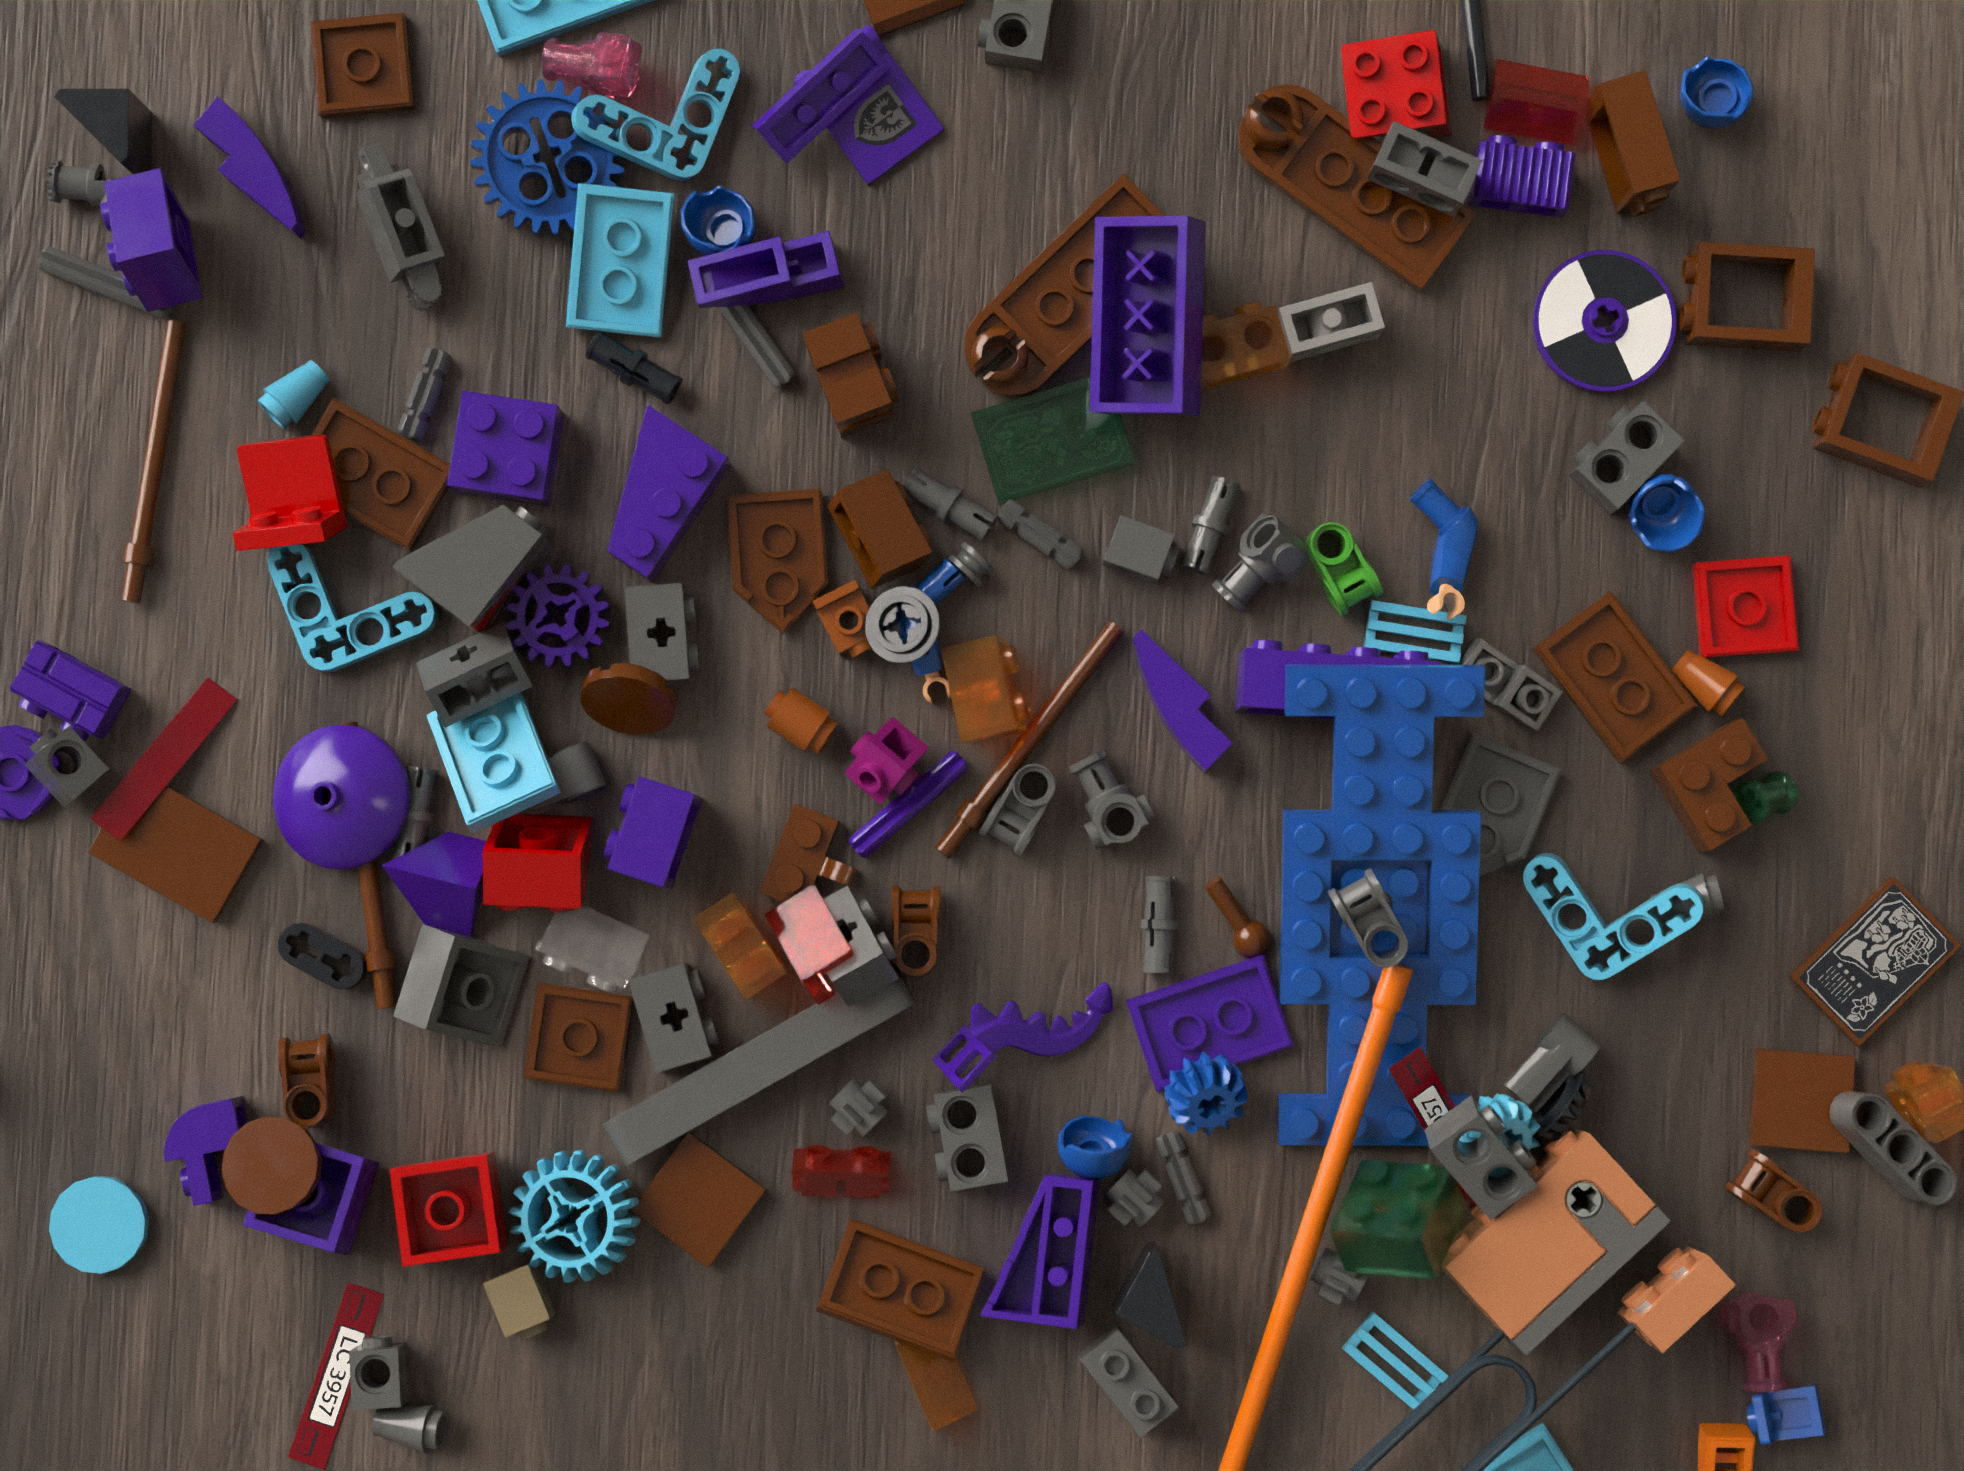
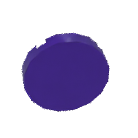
(20, 790)

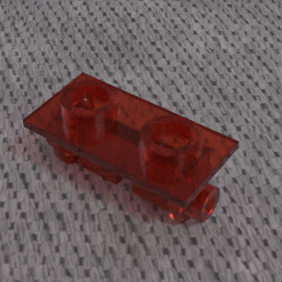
(819, 1168)

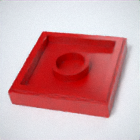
(1745, 607)

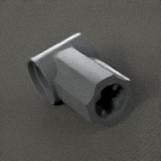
(1560, 1052)

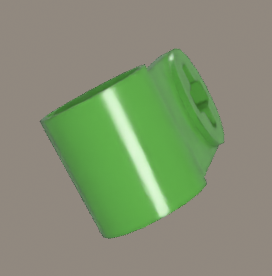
(1343, 570)

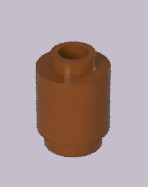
(800, 720)

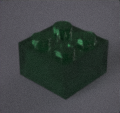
(1398, 1219)

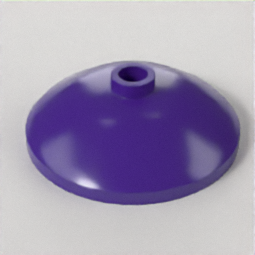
(366, 801)

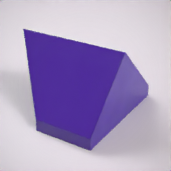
(442, 881)

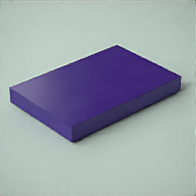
(1214, 1013)

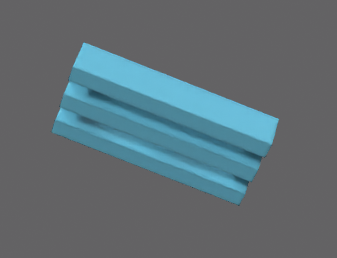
(1455, 637)
(1361, 1334)

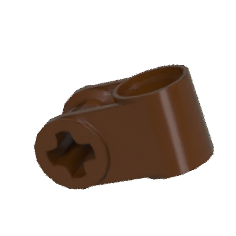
(916, 925)
(307, 1076)
(1768, 1188)

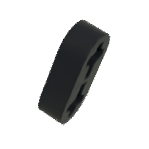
(327, 945)

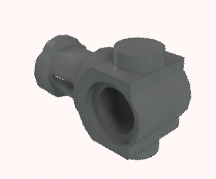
(1267, 555)
(1111, 798)

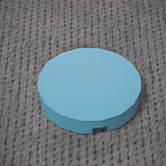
(98, 1224)

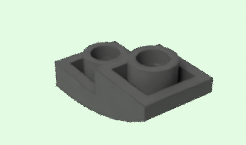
(1512, 686)

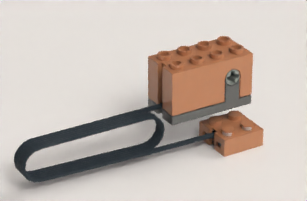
(1547, 1259)

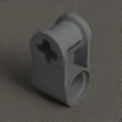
(576, 775)
(1018, 811)
(1367, 912)

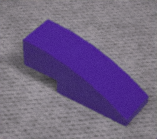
(250, 165)
(767, 272)
(1177, 703)

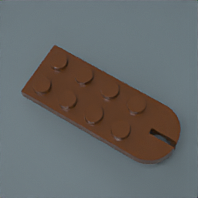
(1328, 175)
(1049, 306)

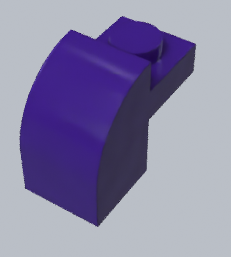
(196, 1138)

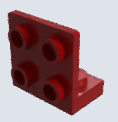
(1396, 82)
(289, 493)

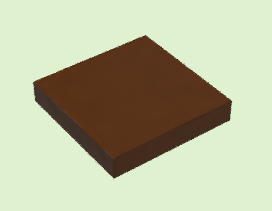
(362, 65)
(578, 1037)
(1795, 1097)
(698, 1199)

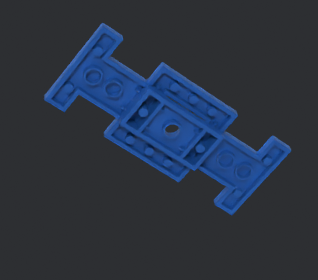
(1386, 824)

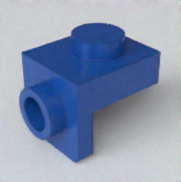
(1786, 1414)

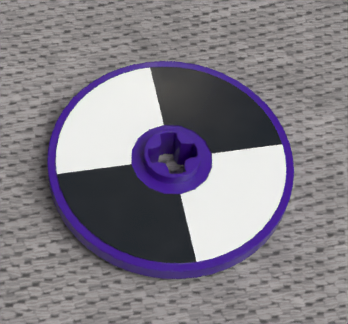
(1616, 286)

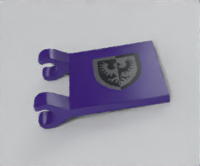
(884, 121)

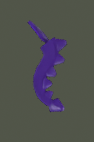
(992, 1033)

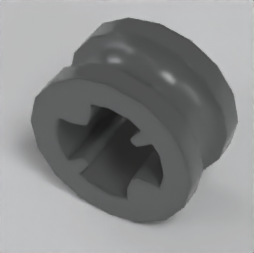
(971, 564)

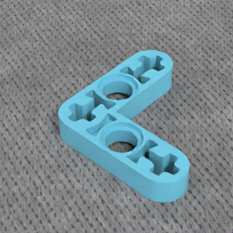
(665, 137)
(328, 625)
(1595, 929)

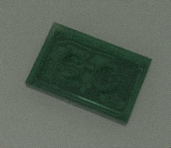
(1049, 441)

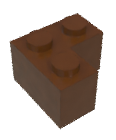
(1698, 780)

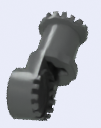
(76, 183)

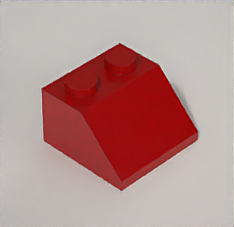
(537, 862)

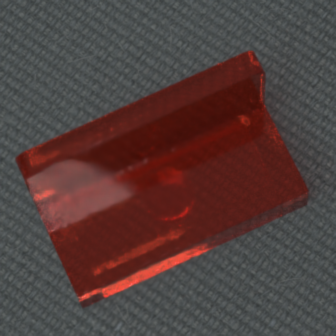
(1537, 102)
(810, 939)

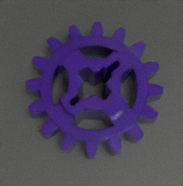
(540, 629)

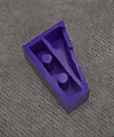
(663, 493)
(1051, 1258)

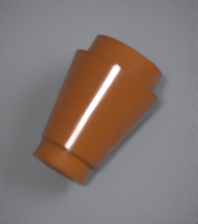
(1708, 682)

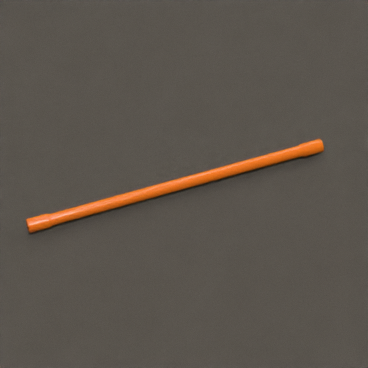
(1386, 1005)

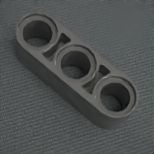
(1912, 1155)

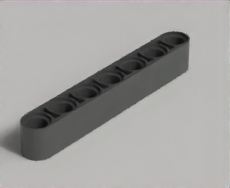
(750, 1069)

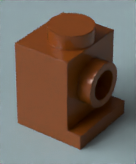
(831, 609)

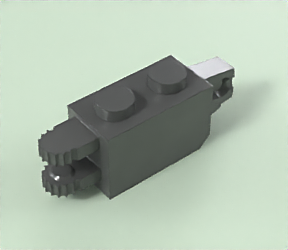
(400, 226)

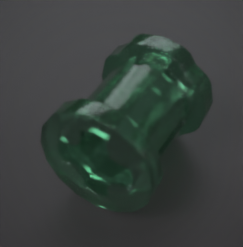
(1773, 794)

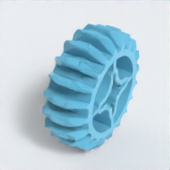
(563, 1202)

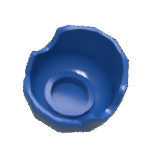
(1716, 93)
(717, 220)
(1666, 513)
(1094, 1146)

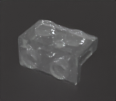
(595, 945)

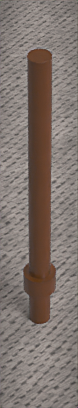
(138, 552)
(972, 813)
(379, 959)

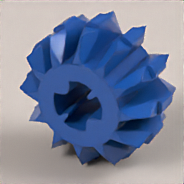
(1206, 1093)

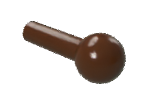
(1250, 936)

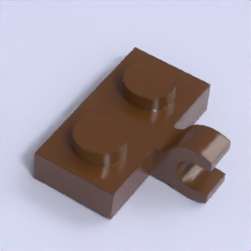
(803, 855)

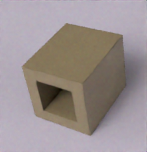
(520, 1301)

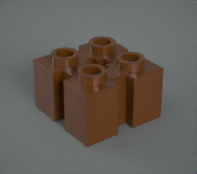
(849, 376)

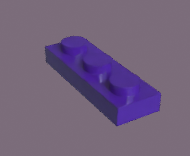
(821, 96)

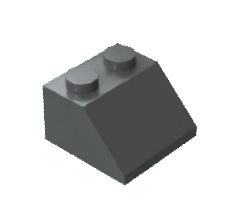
(461, 986)

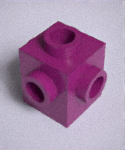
(879, 767)

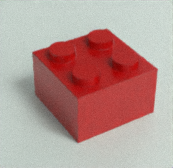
(448, 1209)

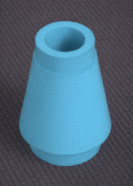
(293, 394)

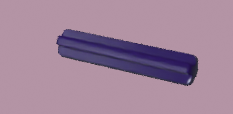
(908, 805)

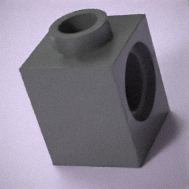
(1140, 550)
(86, 771)
(375, 1395)

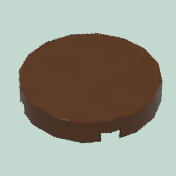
(628, 699)
(271, 1166)

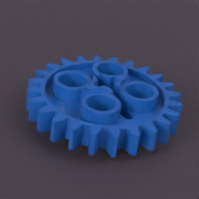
(508, 171)

